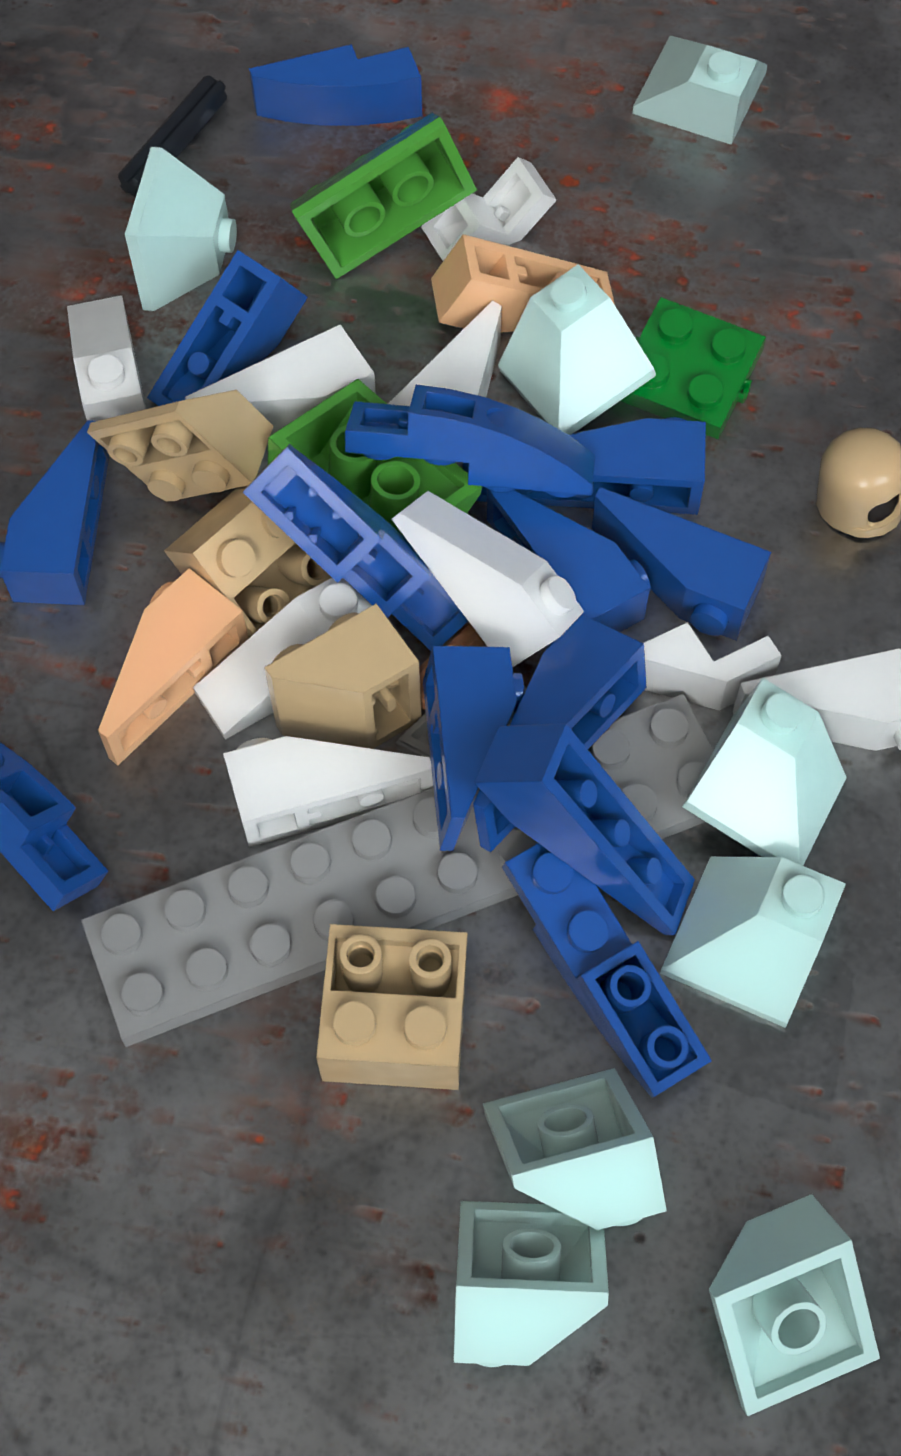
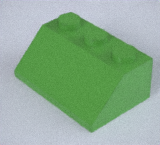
(384, 195)
(381, 484)

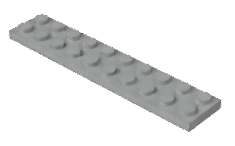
(272, 912)

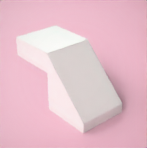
(500, 216)
(681, 665)

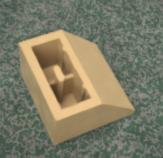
(189, 444)
(246, 559)
(347, 684)
(393, 1007)

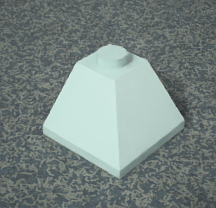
(700, 89)
(176, 231)
(573, 353)
(770, 776)
(754, 933)
(580, 1150)
(523, 1281)
(791, 1305)

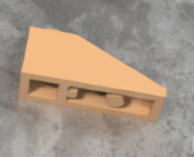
(489, 271)
(175, 646)

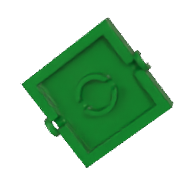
(697, 366)

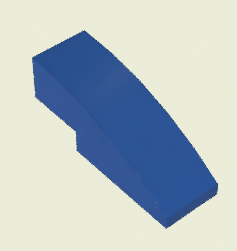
(339, 88)

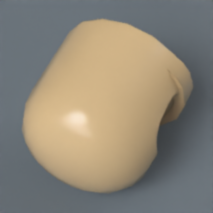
(856, 475)

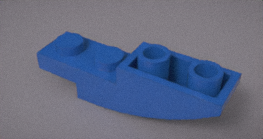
(497, 440)
(38, 837)
(606, 971)

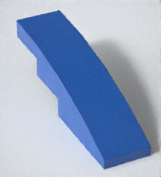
(355, 545)

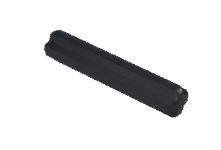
(177, 129)

